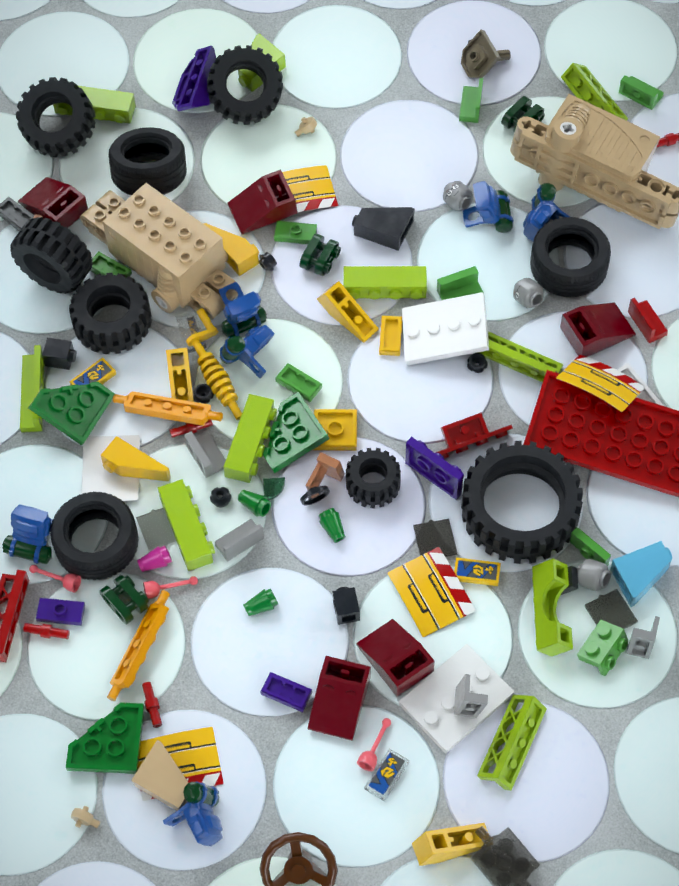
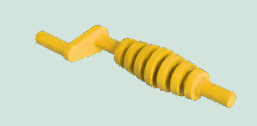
(213, 371)

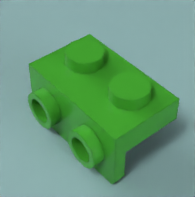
(604, 646)

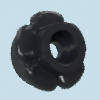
(267, 261)
(477, 358)
(203, 389)
(223, 501)

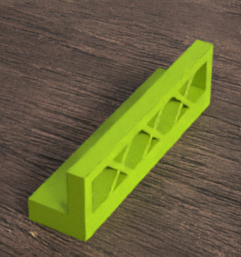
(588, 88)
(533, 367)
(31, 383)
(517, 741)

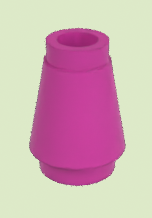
(155, 559)

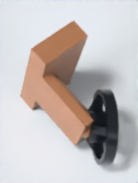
(325, 465)

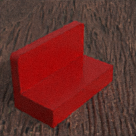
(647, 320)

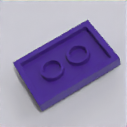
(434, 467)

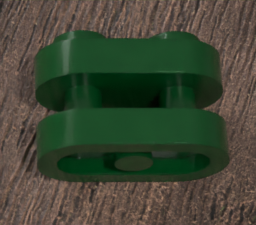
(521, 109)
(324, 262)
(136, 599)

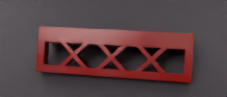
(13, 609)

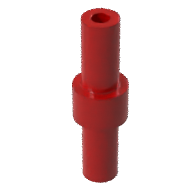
(668, 140)
(188, 428)
(46, 631)
(152, 704)

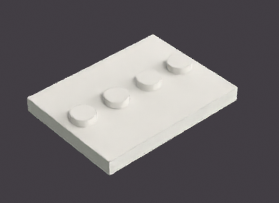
(445, 329)
(433, 699)

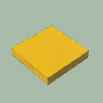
(340, 427)

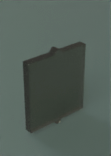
(156, 529)
(434, 535)
(611, 609)

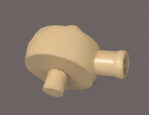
(306, 126)
(83, 817)

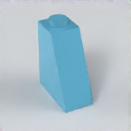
(640, 570)

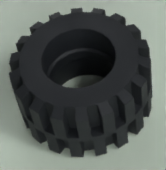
(373, 462)

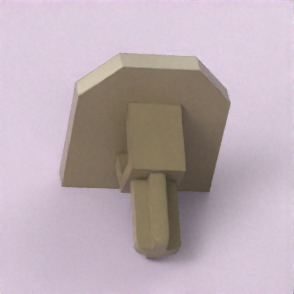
(481, 55)

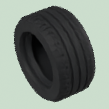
(144, 146)
(576, 233)
(86, 508)

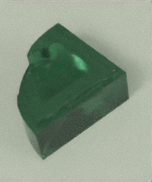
(273, 487)

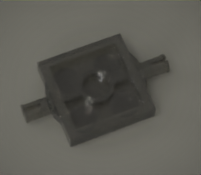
(504, 859)

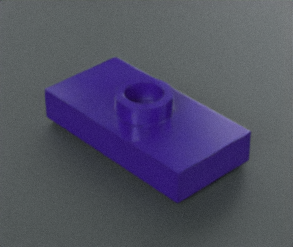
(60, 611)
(286, 692)

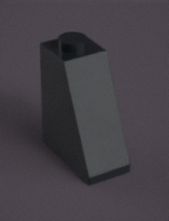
(384, 225)

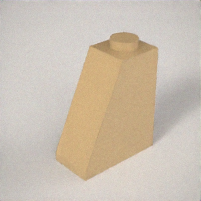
(161, 777)

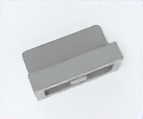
(205, 453)
(239, 539)
(642, 641)
(468, 703)

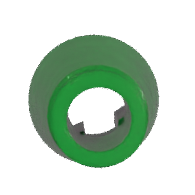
(256, 503)
(332, 524)
(261, 602)

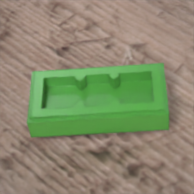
(294, 232)
(103, 264)
(298, 381)
(589, 548)

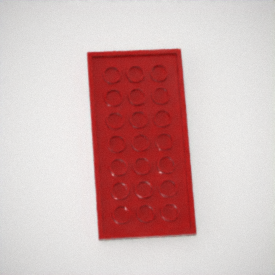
(591, 433)

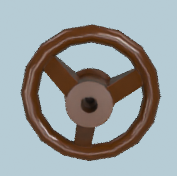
(299, 865)

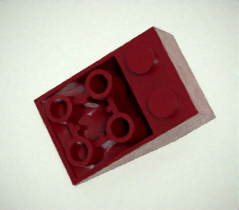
(55, 201)
(263, 203)
(595, 328)
(396, 656)
(339, 698)

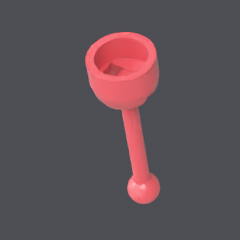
(70, 581)
(153, 589)
(368, 759)

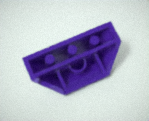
(193, 82)

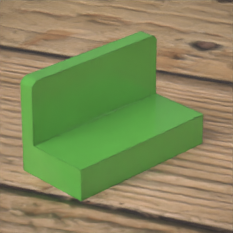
(640, 91)
(471, 103)
(459, 284)

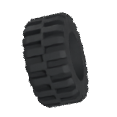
(251, 60)
(45, 95)
(51, 255)
(107, 291)

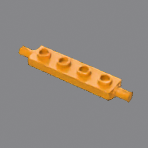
(167, 408)
(139, 646)

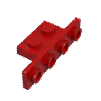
(468, 431)

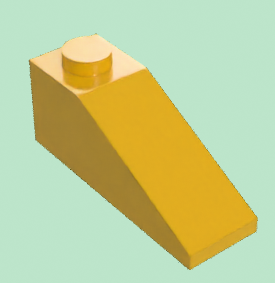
(241, 254)
(347, 311)
(179, 374)
(131, 462)
(447, 843)

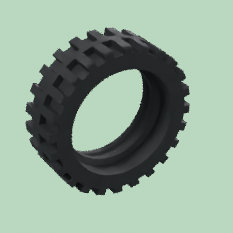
(528, 461)

